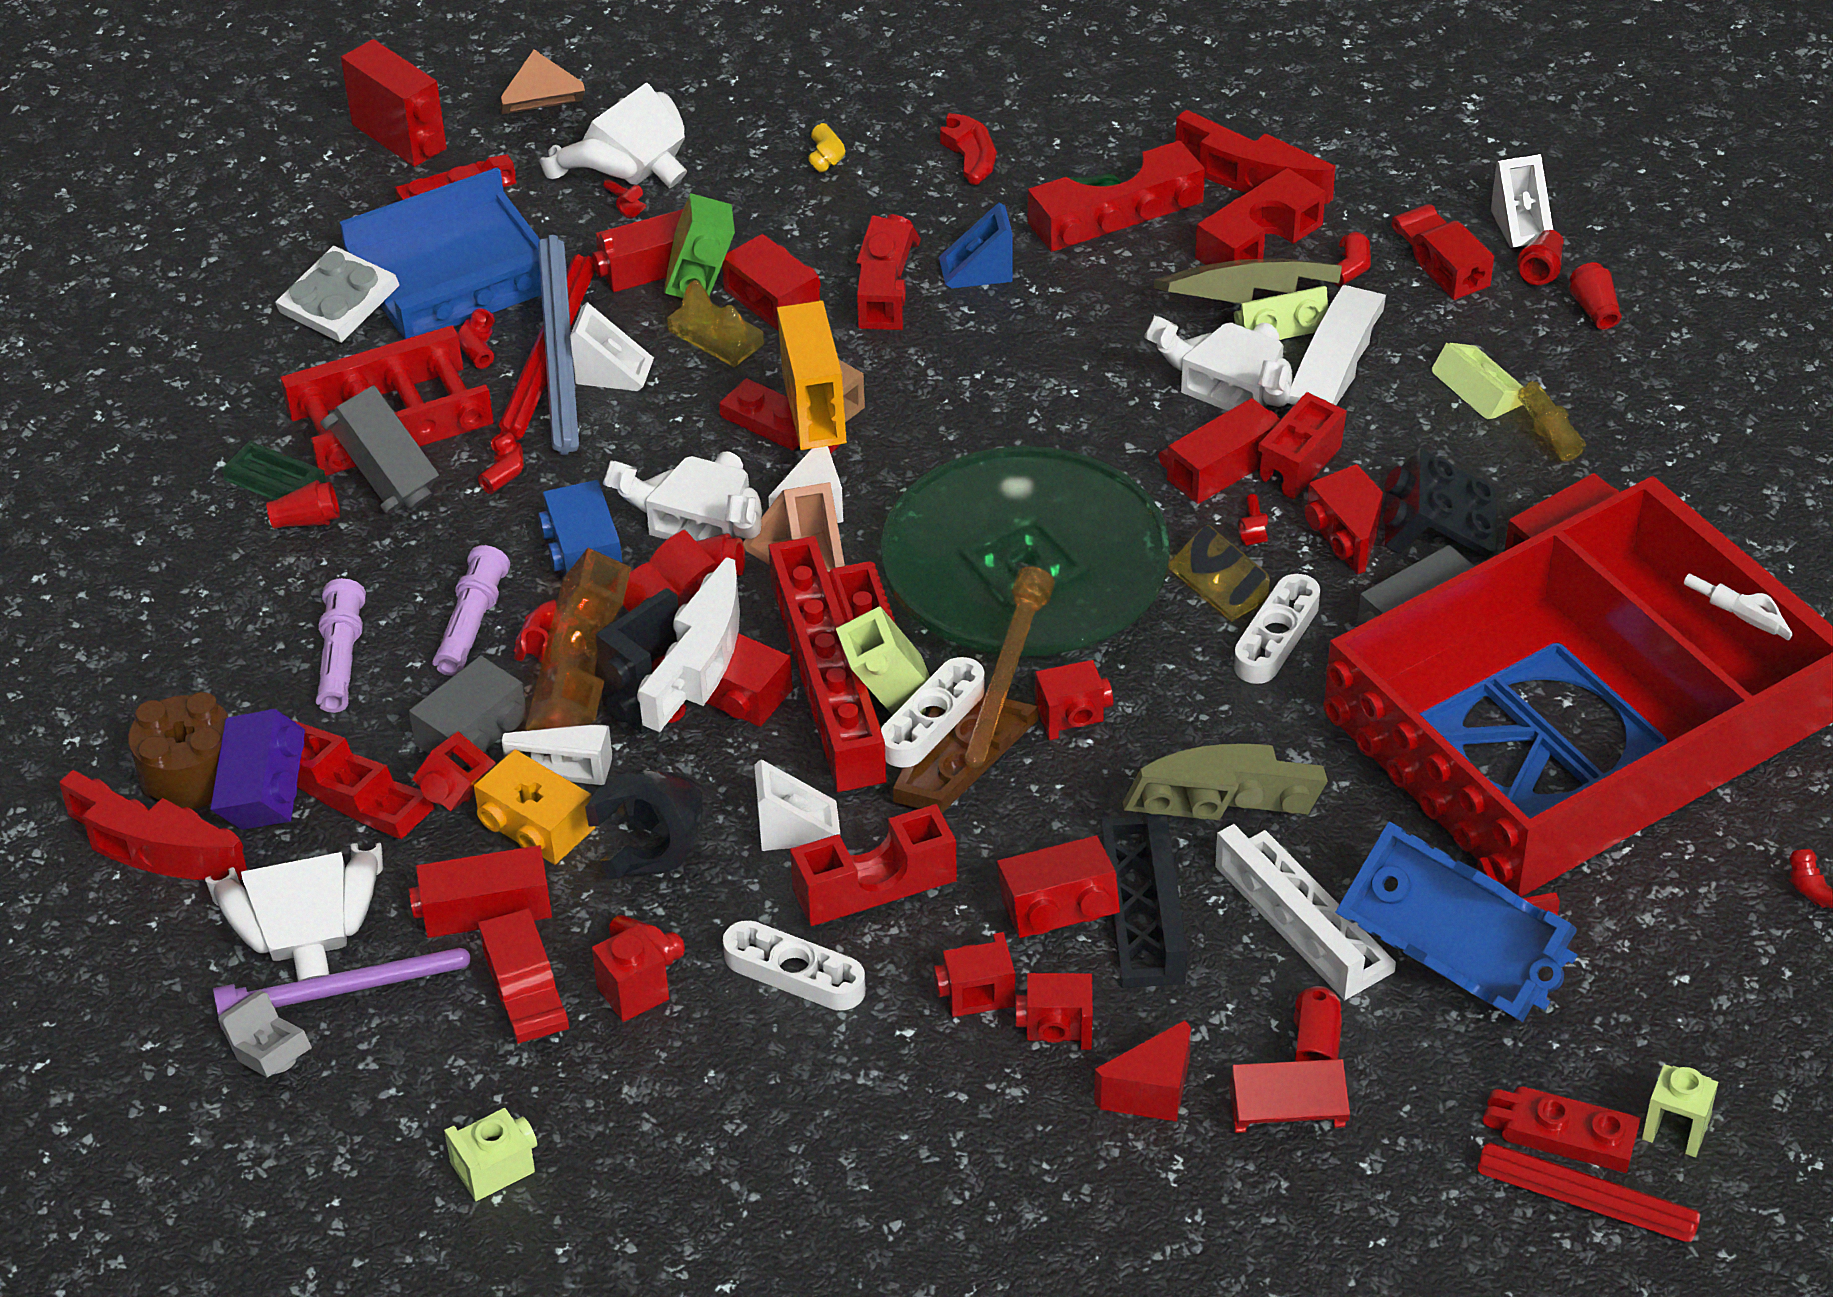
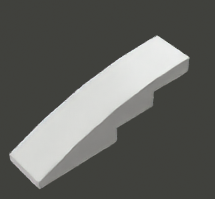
(1338, 345)

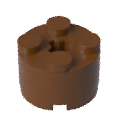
(178, 748)

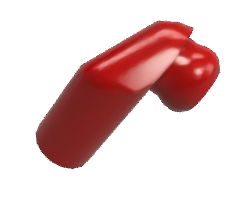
(1356, 256)
(475, 335)

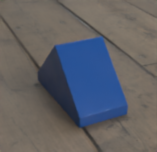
(981, 253)

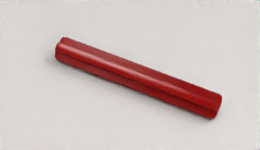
(1589, 1192)

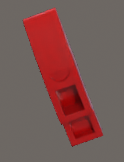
(1247, 163)
(154, 840)

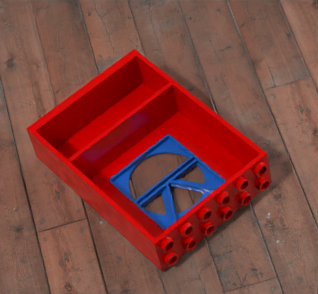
(1602, 611)

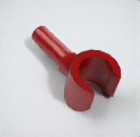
(627, 198)
(1253, 527)

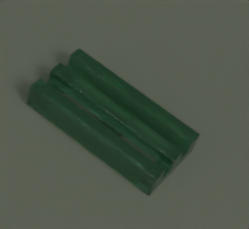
(269, 479)

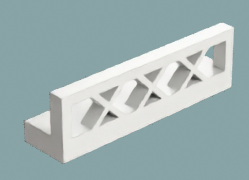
(1295, 917)

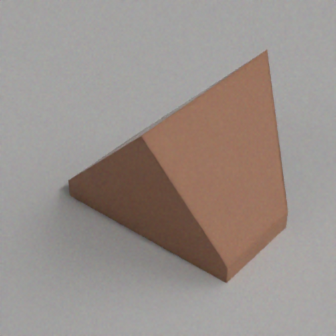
(540, 85)
(797, 515)

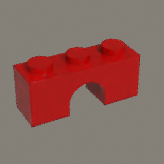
(1279, 206)
(910, 860)

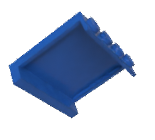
(449, 252)

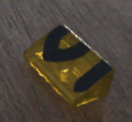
(1221, 573)

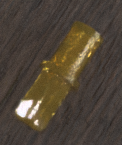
(1551, 422)

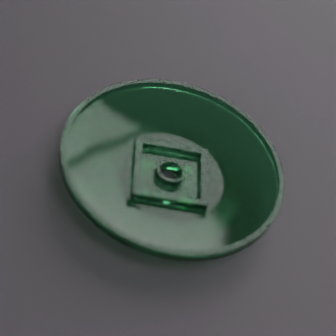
(969, 521)

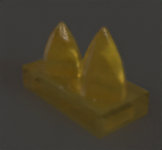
(714, 328)

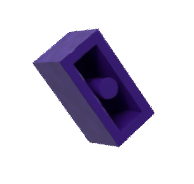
(258, 769)

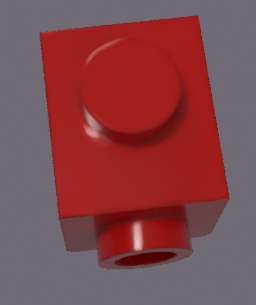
(889, 240)

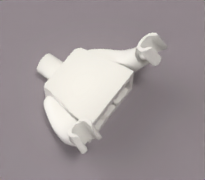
(627, 141)
(1227, 364)
(693, 497)
(300, 906)

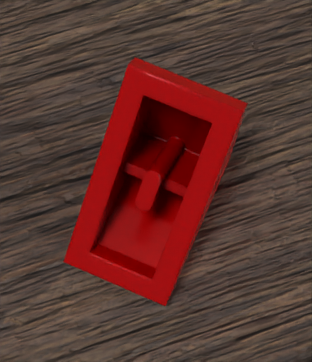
(1148, 1077)

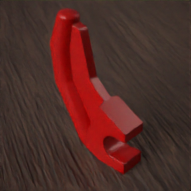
(973, 142)

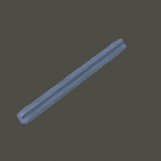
(558, 345)

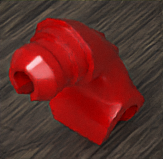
(534, 633)
(1807, 878)

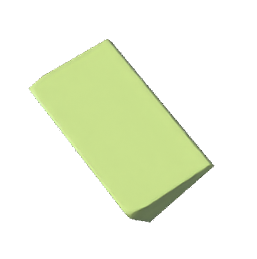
(1477, 379)

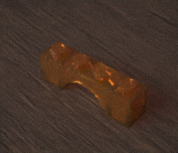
(587, 602)

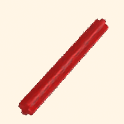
(534, 374)

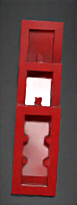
(358, 785)

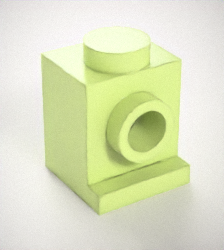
(492, 1152)

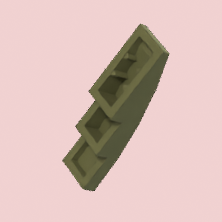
(1237, 279)

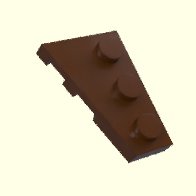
(943, 772)

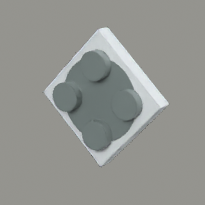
(337, 293)

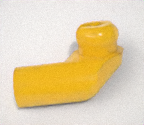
(829, 148)

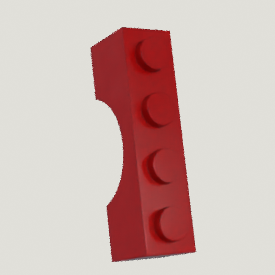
(1076, 212)

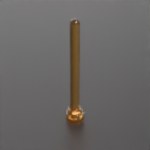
(1031, 592)

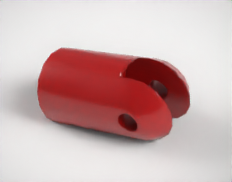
(1318, 1024)

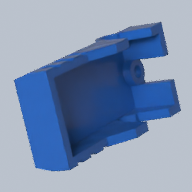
(1459, 923)

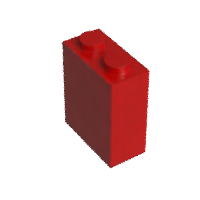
(394, 102)

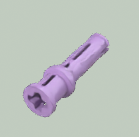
(475, 595)
(340, 629)

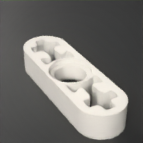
(1276, 645)
(934, 692)
(808, 983)

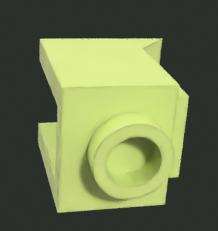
(1686, 1094)

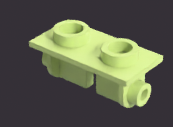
(1288, 313)

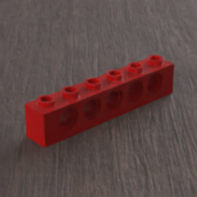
(833, 690)

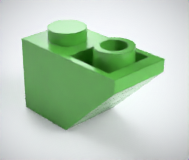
(699, 244)

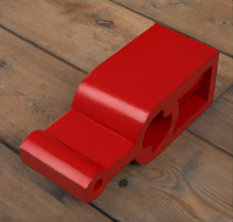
(1446, 251)
(522, 975)

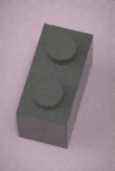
(476, 702)

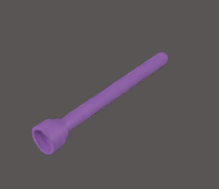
(348, 981)

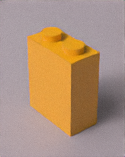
(812, 375)

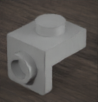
(261, 1037)

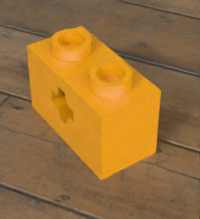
(533, 806)

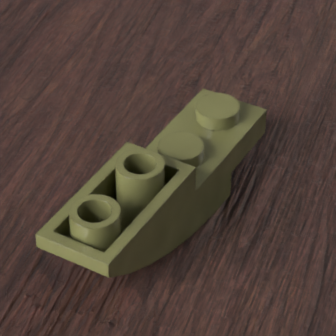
(1212, 777)

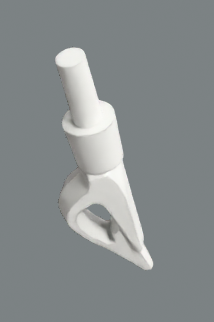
(1754, 609)

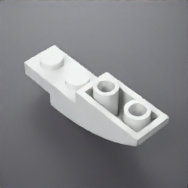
(702, 653)

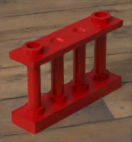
(390, 368)

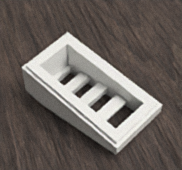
(576, 752)

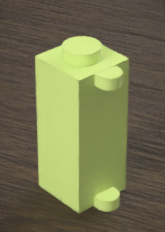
(883, 658)

